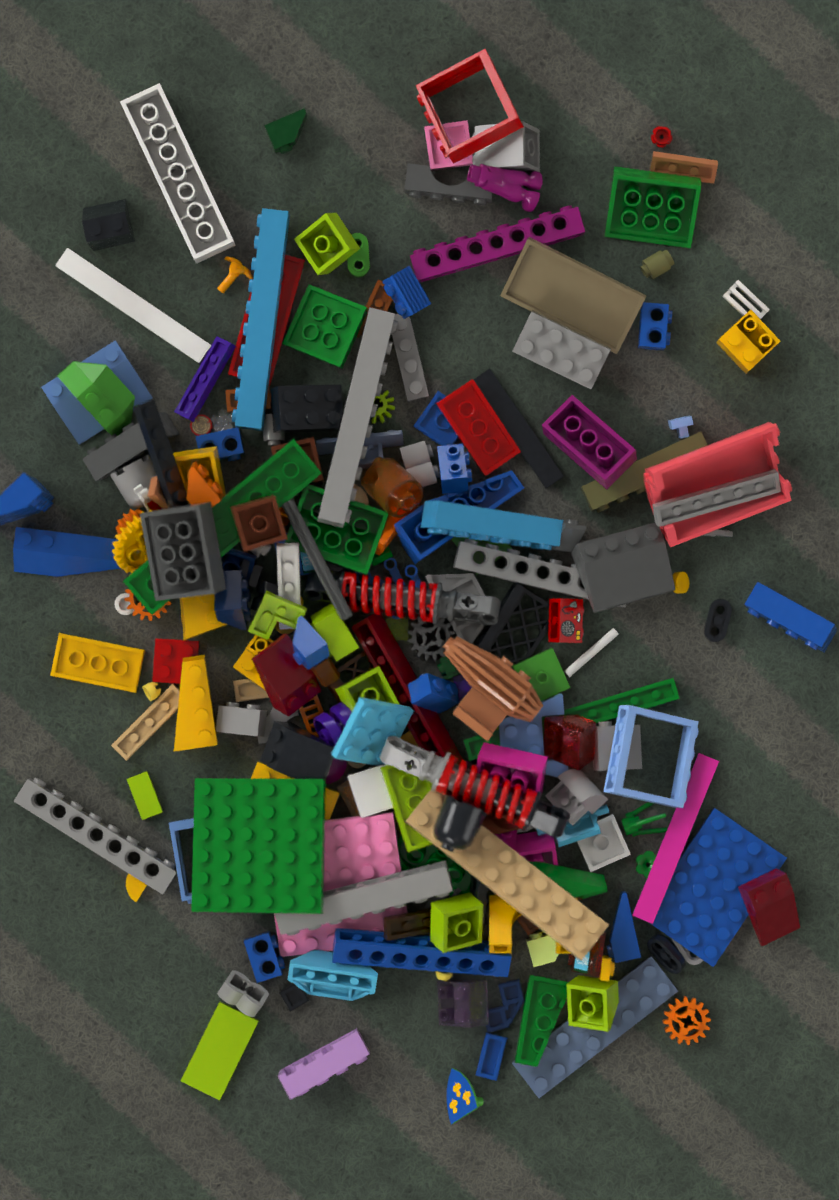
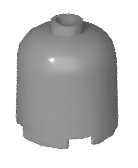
(133, 475)

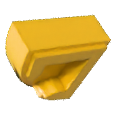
(134, 887)

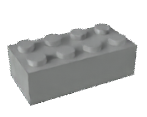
(561, 350)

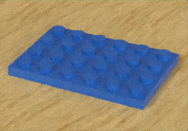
(703, 897)

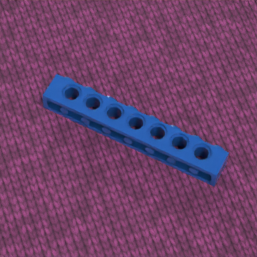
(416, 953)

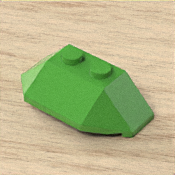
(100, 394)

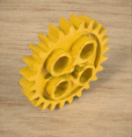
(130, 548)

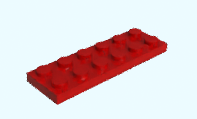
(290, 280)

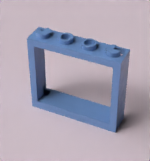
(174, 827)

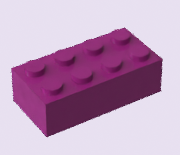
(589, 442)

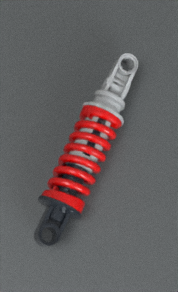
(454, 777)

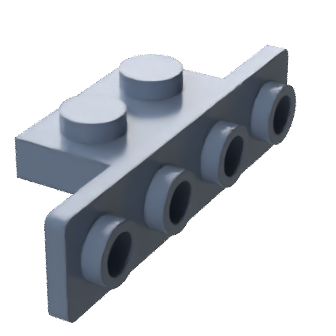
(374, 445)

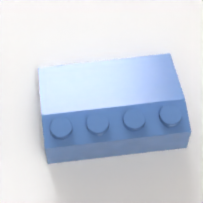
(73, 413)

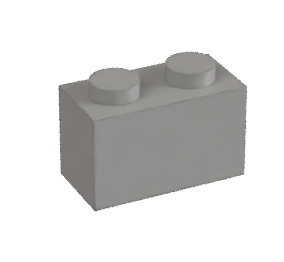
(240, 720)

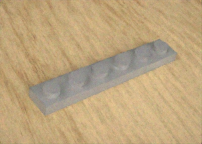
(716, 498)

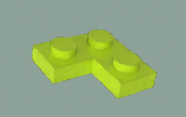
(274, 609)

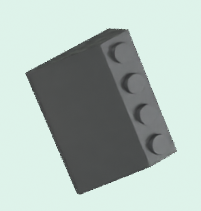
(183, 551)
(624, 567)

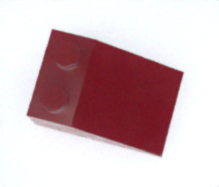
(285, 680)
(770, 906)

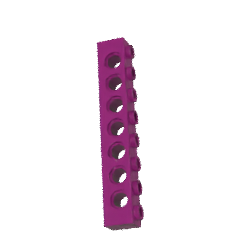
(425, 272)

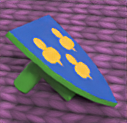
(460, 1096)

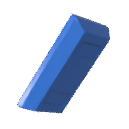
(491, 1056)

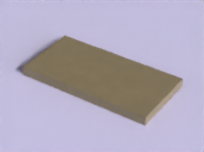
(572, 294)

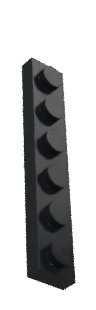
(161, 454)

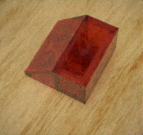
(569, 740)

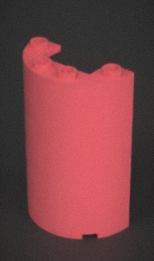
(711, 466)

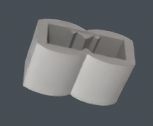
(418, 463)
(244, 994)

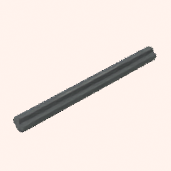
(317, 560)

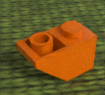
(201, 487)

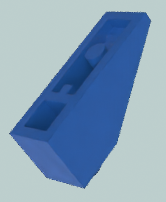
(623, 936)

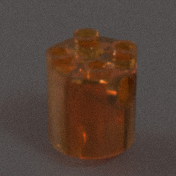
(392, 487)

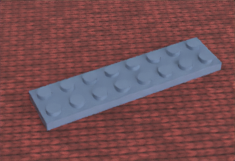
(572, 1046)

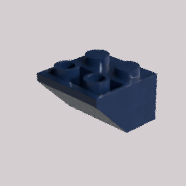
(232, 603)

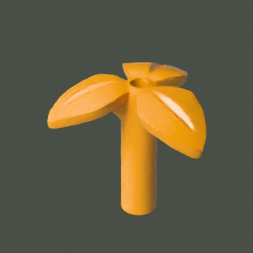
(235, 269)

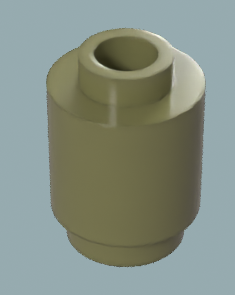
(657, 264)

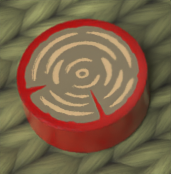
(201, 425)

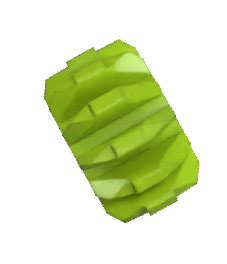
(383, 410)

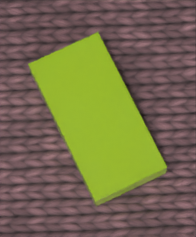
(144, 795)

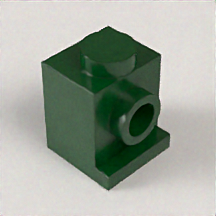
(446, 668)

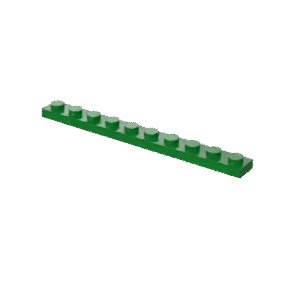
(598, 710)

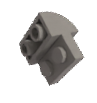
(576, 795)

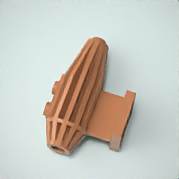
(495, 688)

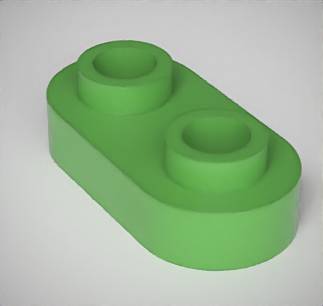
(361, 255)

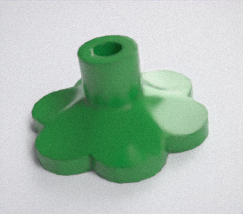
(647, 857)

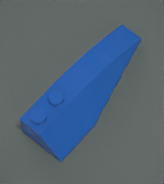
(485, 494)
(61, 553)

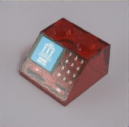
(592, 961)

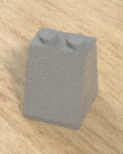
(514, 151)

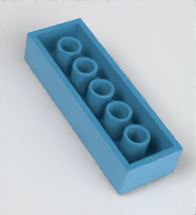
(491, 525)

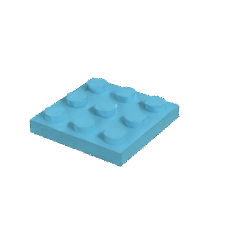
(368, 730)

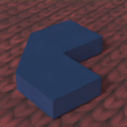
(512, 999)

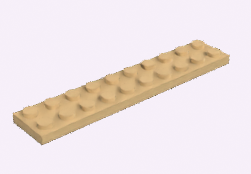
(517, 882)

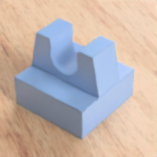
(680, 425)

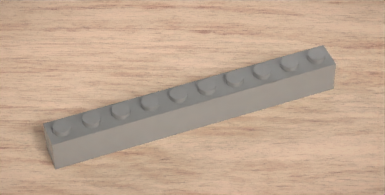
(356, 417)

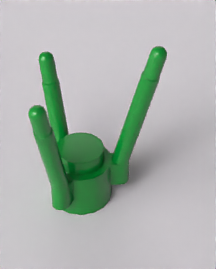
(633, 824)

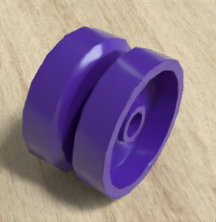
(331, 726)

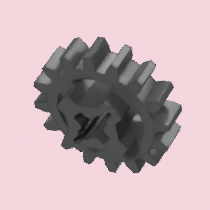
(418, 628)

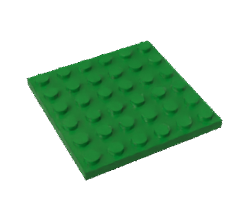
(258, 845)

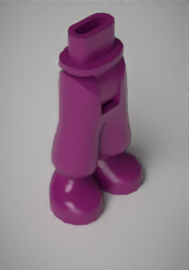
(508, 183)

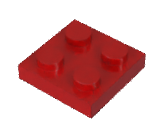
(169, 658)

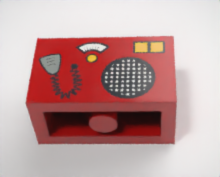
(565, 620)

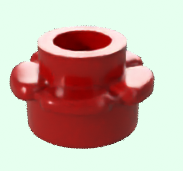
(661, 131)

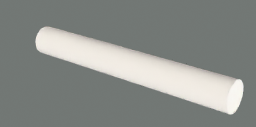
(591, 652)

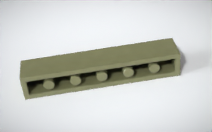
(633, 477)

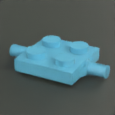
(584, 828)

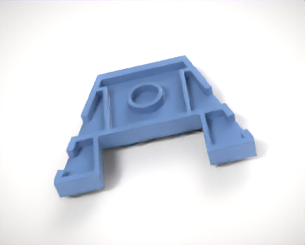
(529, 735)

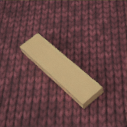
(148, 723)

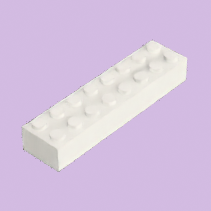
(177, 173)

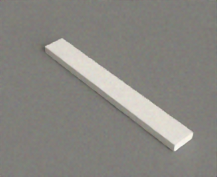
(133, 305)

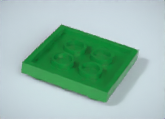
(325, 326)

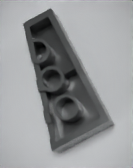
(121, 449)

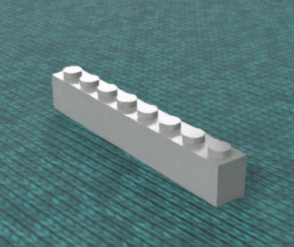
(373, 897)

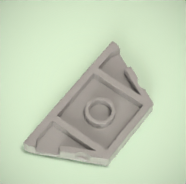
(463, 584)

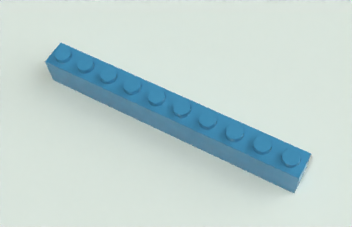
(262, 319)

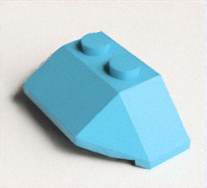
(320, 977)

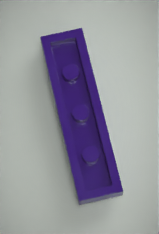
(205, 379)

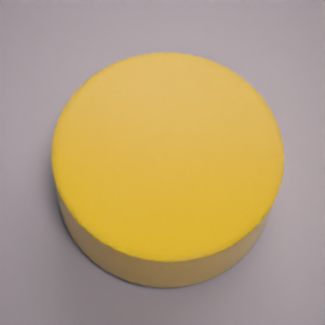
(681, 582)

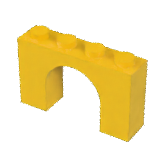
(500, 926)

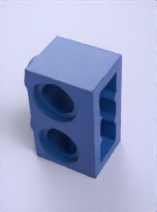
(648, 325)
(220, 439)
(258, 957)

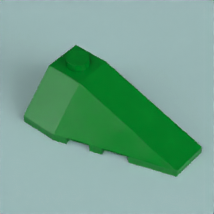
(574, 881)

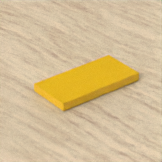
(97, 662)

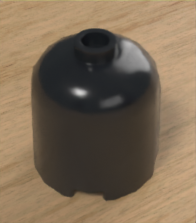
(457, 824)

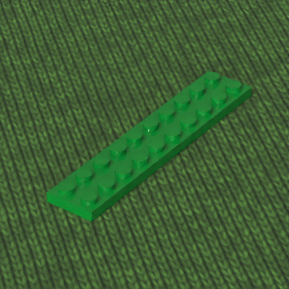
(279, 476)

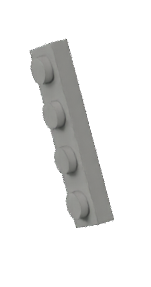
(409, 359)

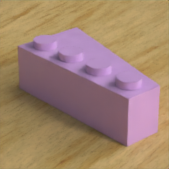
(323, 1063)

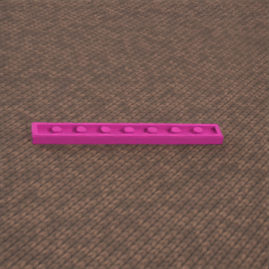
(675, 840)

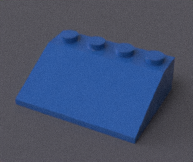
(23, 499)

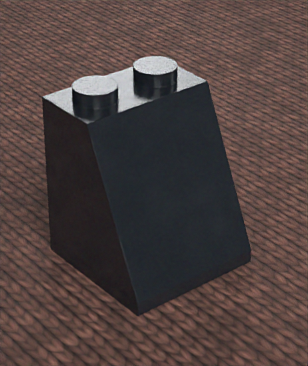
(107, 225)

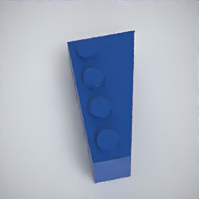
(790, 616)

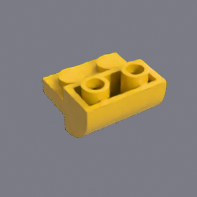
(245, 664)

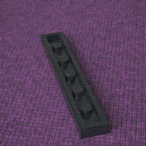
(518, 428)

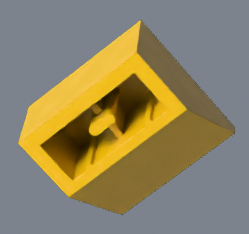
(748, 341)

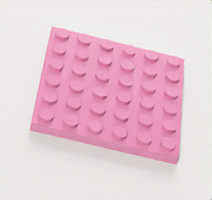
(353, 853)

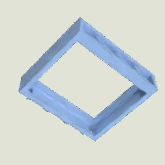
(620, 754)

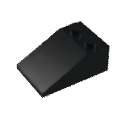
(297, 752)

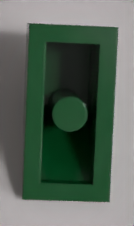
(286, 131)

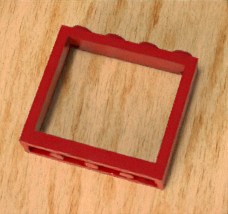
(452, 76)

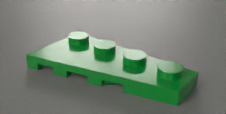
(540, 1013)

